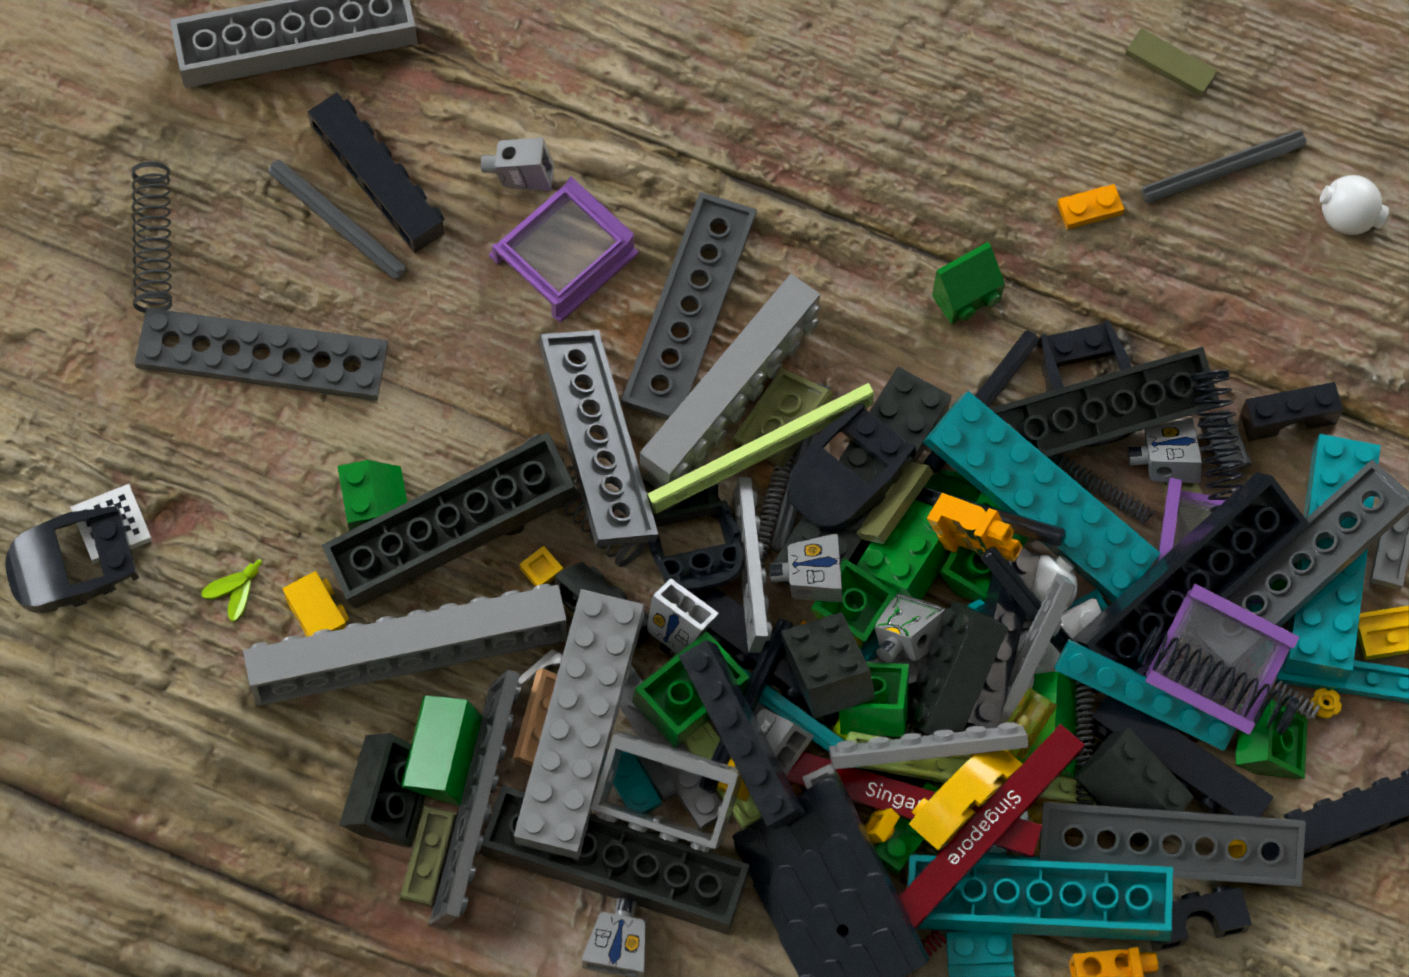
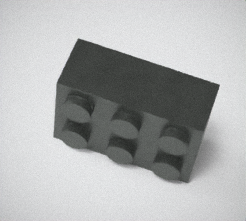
(828, 665)

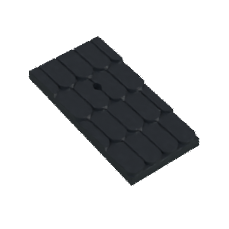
(829, 876)

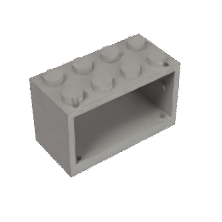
(672, 757)

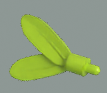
(238, 584)

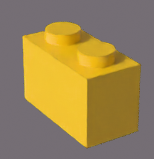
(313, 605)

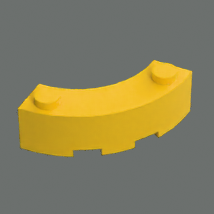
(952, 804)

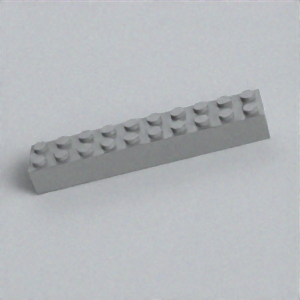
(405, 644)

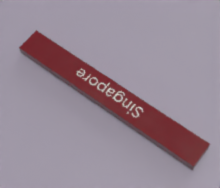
(886, 793)
(990, 824)

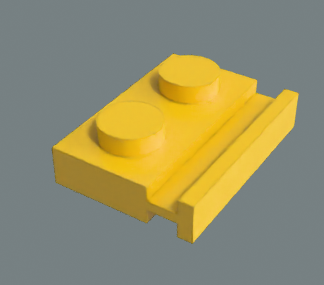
(1384, 632)

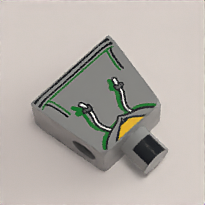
(907, 628)

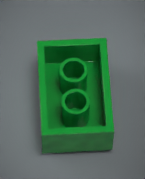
(909, 555)
(671, 699)

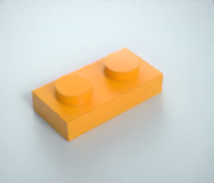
(1090, 206)

